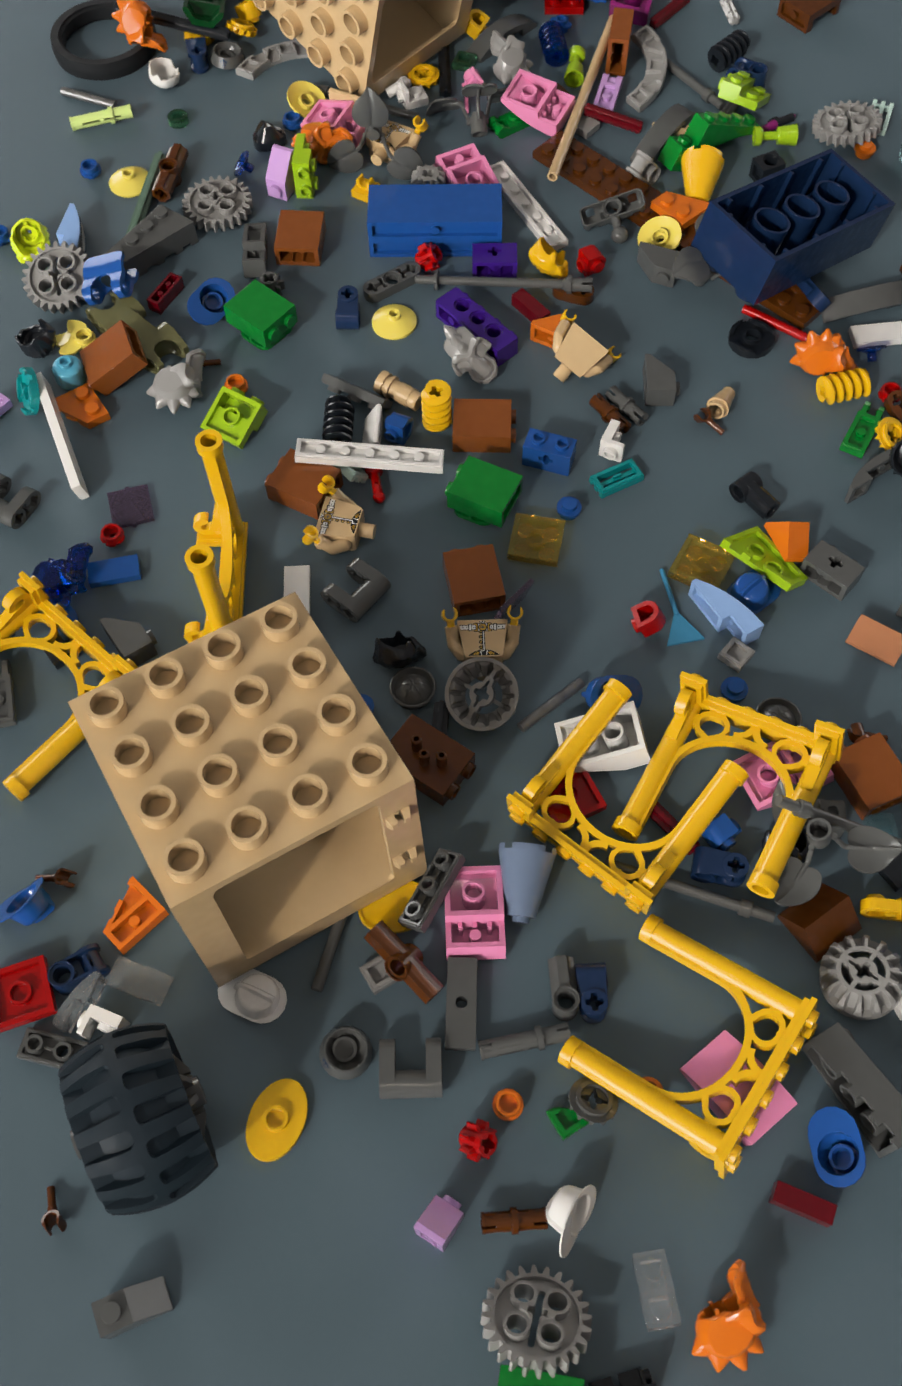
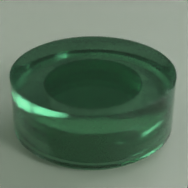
(178, 118)

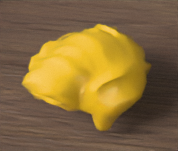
(548, 259)

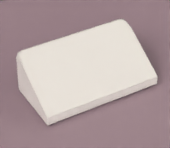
(373, 426)

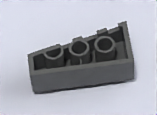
(155, 239)
(859, 1087)

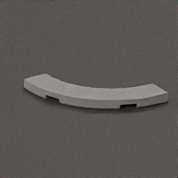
(270, 56)
(656, 68)

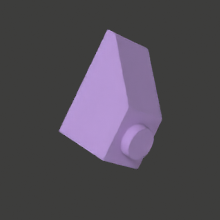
(279, 173)
(439, 1221)

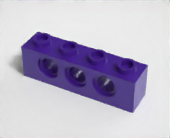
(458, 310)

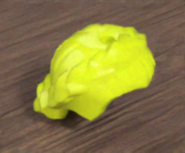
(25, 243)

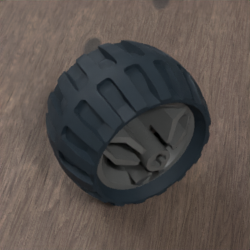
(137, 1119)

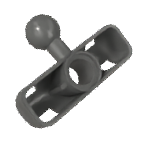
(625, 210)

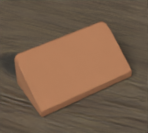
(876, 640)

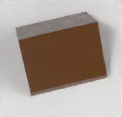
(821, 921)

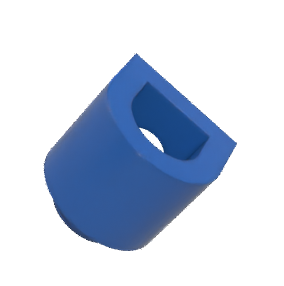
(398, 428)
(722, 832)

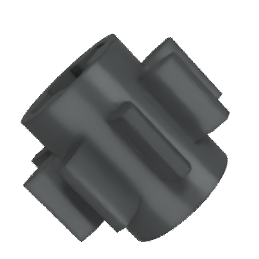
(272, 281)

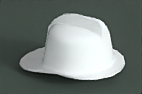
(254, 997)
(569, 1212)

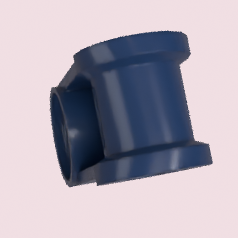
(198, 54)
(755, 69)
(348, 309)
(716, 867)
(79, 966)
(592, 987)

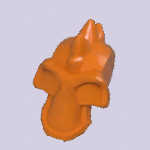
(136, 23)
(322, 138)
(823, 354)
(731, 1325)

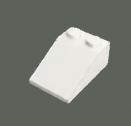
(619, 745)

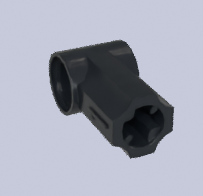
(750, 490)

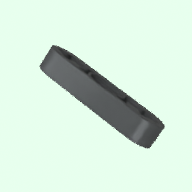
(379, 289)

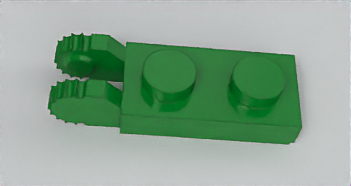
(861, 431)

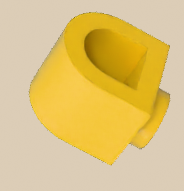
(248, 11)
(476, 23)

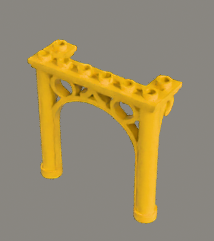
(223, 596)
(21, 610)
(696, 707)
(674, 846)
(792, 1014)

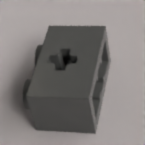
(831, 570)

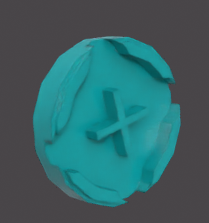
(28, 390)

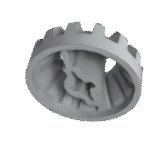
(494, 672)
(866, 996)

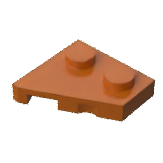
(679, 207)
(83, 406)

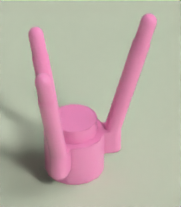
(471, 76)

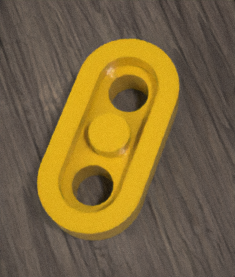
(881, 908)

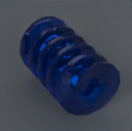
(553, 44)

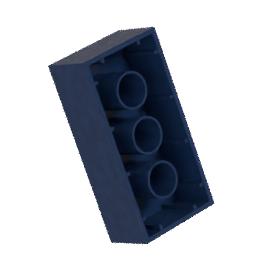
(791, 225)

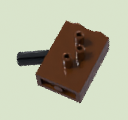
(432, 756)

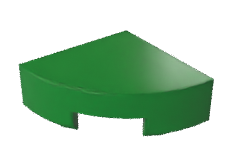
(565, 1121)

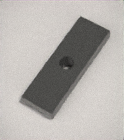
(355, 392)
(431, 890)
(461, 986)
(47, 1047)

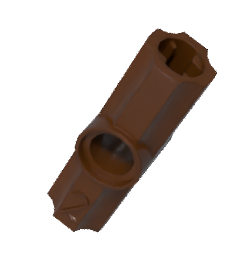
(170, 172)
(404, 962)

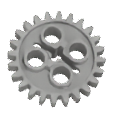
(835, 122)
(217, 203)
(39, 279)
(567, 1327)

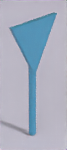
(681, 629)

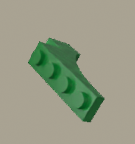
(706, 129)

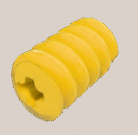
(843, 386)
(436, 405)

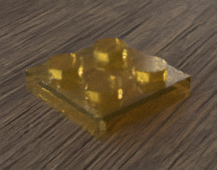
(536, 539)
(701, 561)

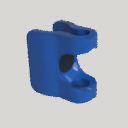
(107, 274)

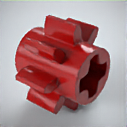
(428, 256)
(478, 1140)

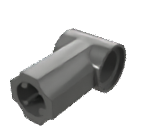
(563, 985)

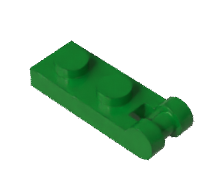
(506, 124)

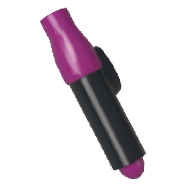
(775, 122)

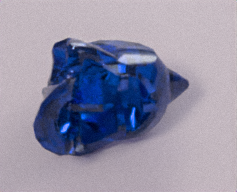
(65, 577)

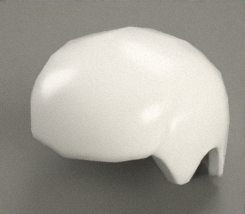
(163, 73)

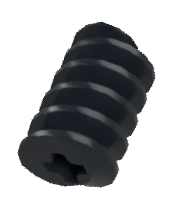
(728, 50)
(338, 419)

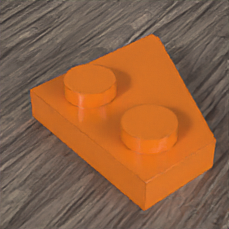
(134, 917)

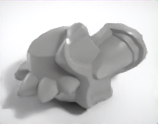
(510, 57)
(469, 354)
(179, 383)

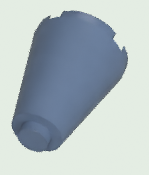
(524, 878)

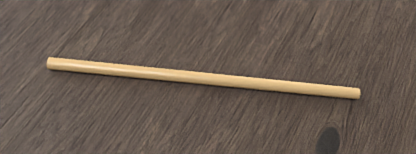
(580, 104)

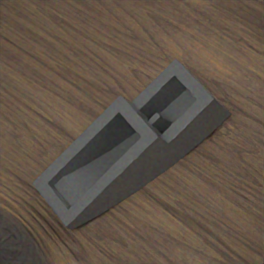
(254, 249)

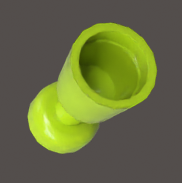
(574, 73)
(783, 135)

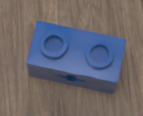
(549, 451)

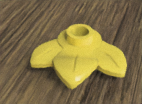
(75, 339)

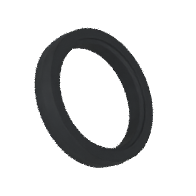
(94, 69)

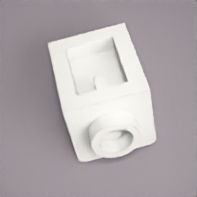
(411, 97)
(610, 442)
(94, 1016)

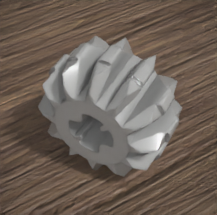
(428, 175)

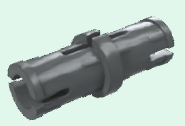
(626, 405)

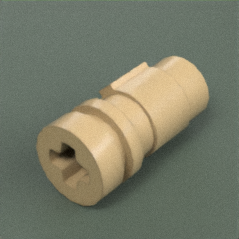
(390, 387)

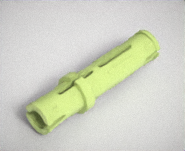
(101, 117)

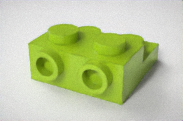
(739, 90)
(303, 168)
(235, 416)

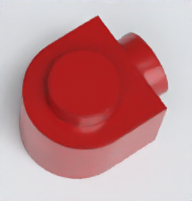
(590, 260)
(647, 618)

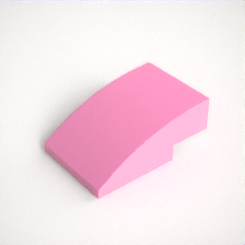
(538, 102)
(338, 114)
(466, 166)
(764, 778)
(476, 914)
(713, 1063)

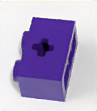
(494, 260)

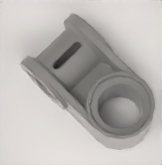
(644, 168)

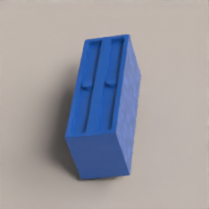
(435, 213)

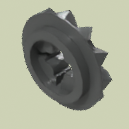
(606, 1101)

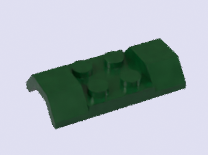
(204, 12)

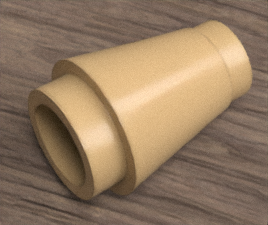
(721, 403)

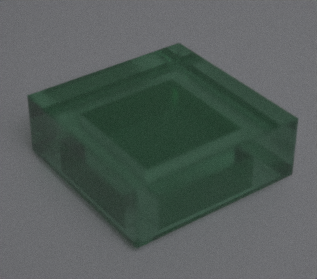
(464, 61)

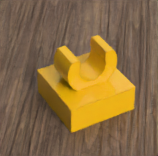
(360, 190)

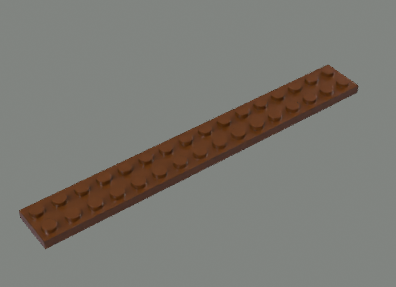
(606, 179)

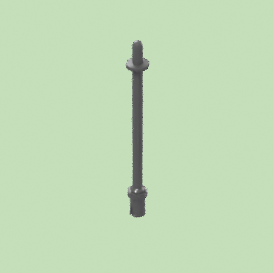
(567, 284)

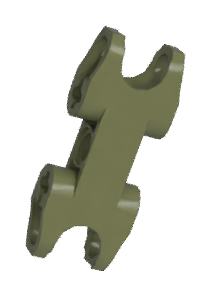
(154, 340)

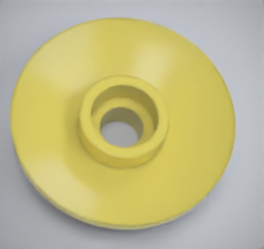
(303, 97)
(128, 181)
(661, 228)
(394, 321)

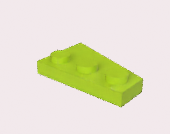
(762, 555)

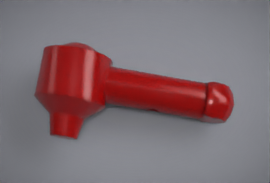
(374, 475)

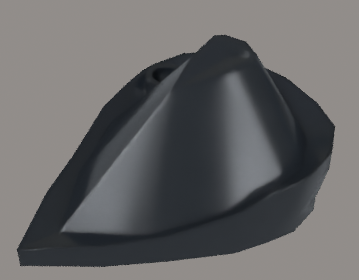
(267, 135)

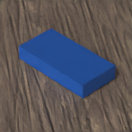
(114, 571)

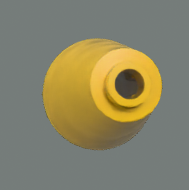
(701, 171)

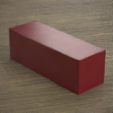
(165, 293)
(528, 305)
(803, 1203)

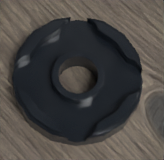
(751, 348)

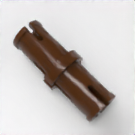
(609, 412)
(513, 1220)

